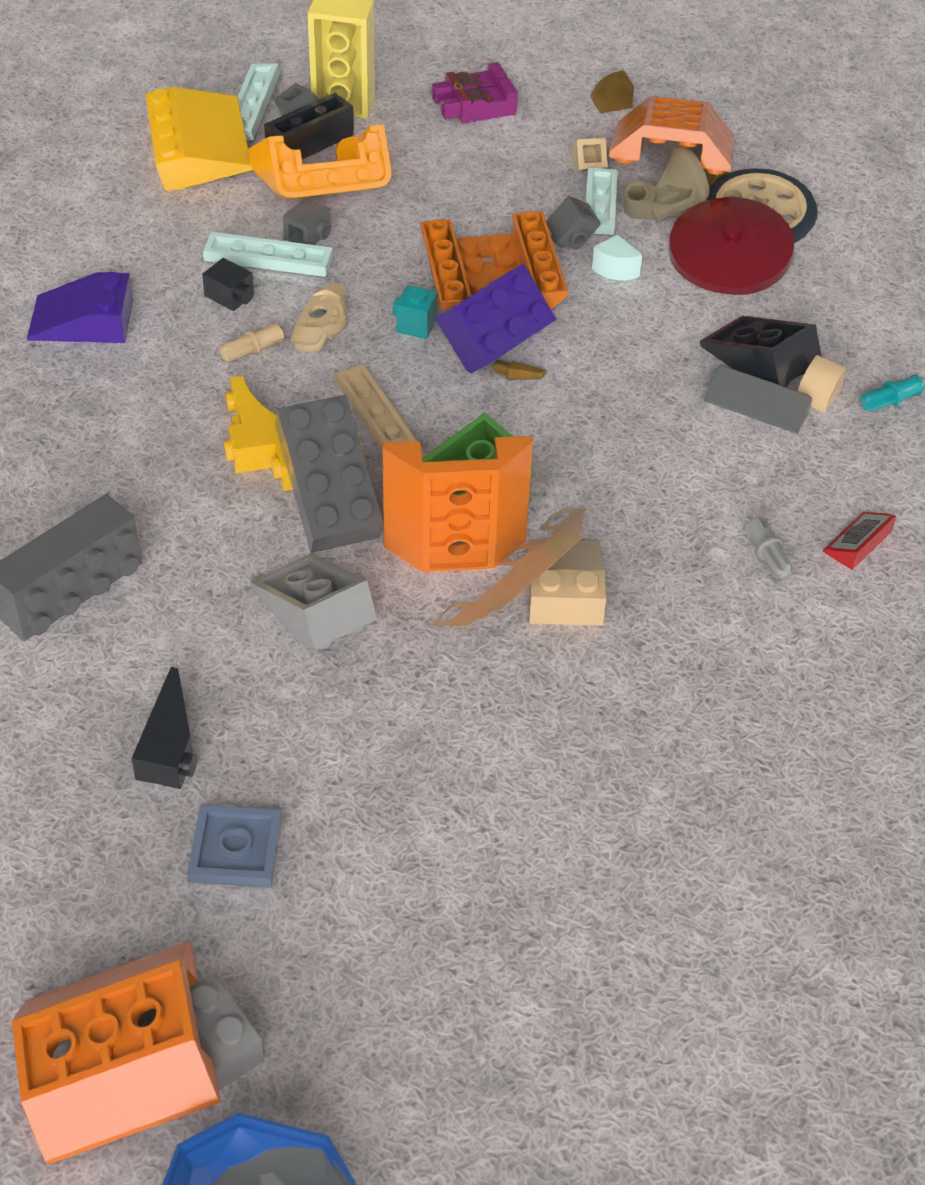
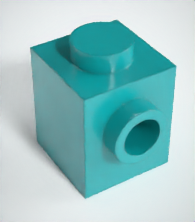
(415, 311)

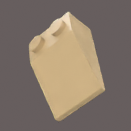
(570, 588)

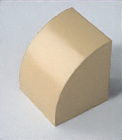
(589, 153)
(822, 382)

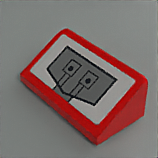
(860, 538)

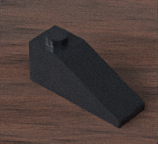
(165, 746)

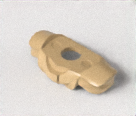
(312, 332)

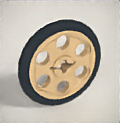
(774, 183)

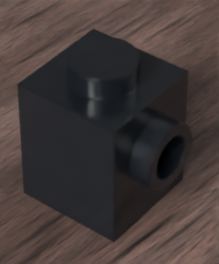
(228, 284)

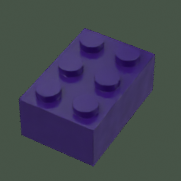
(495, 319)

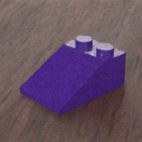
(84, 310)

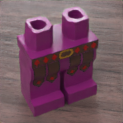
(476, 95)

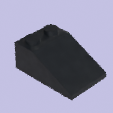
(765, 347)

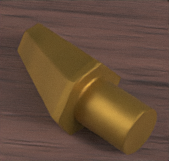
(518, 371)

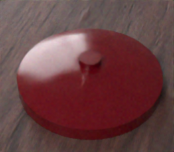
(731, 246)

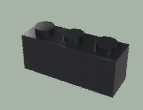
(314, 125)

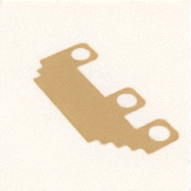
(527, 570)

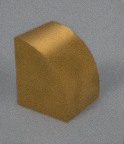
(613, 93)

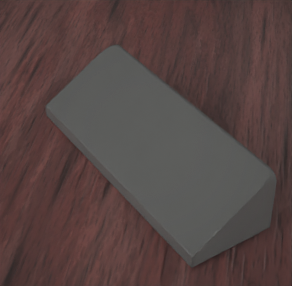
(758, 399)

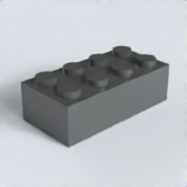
(328, 473)
(67, 566)

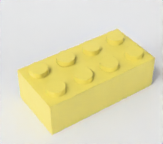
(343, 51)

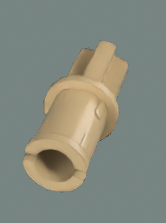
(252, 342)

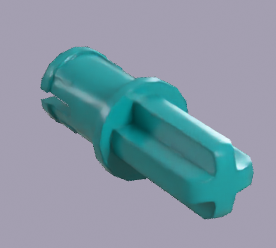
(892, 393)

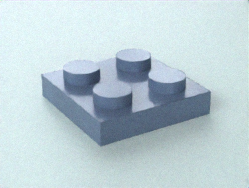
(235, 846)

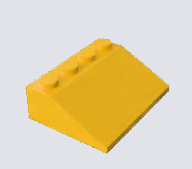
(196, 136)

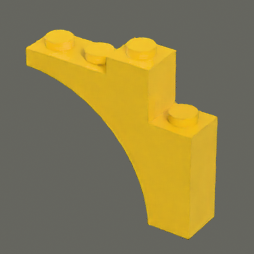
(253, 434)

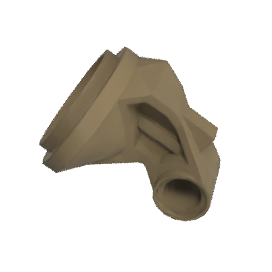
(679, 189)

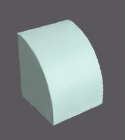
(616, 259)

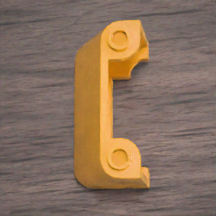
(359, 166)

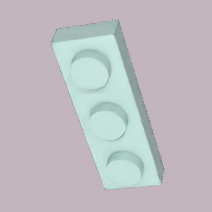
(601, 196)

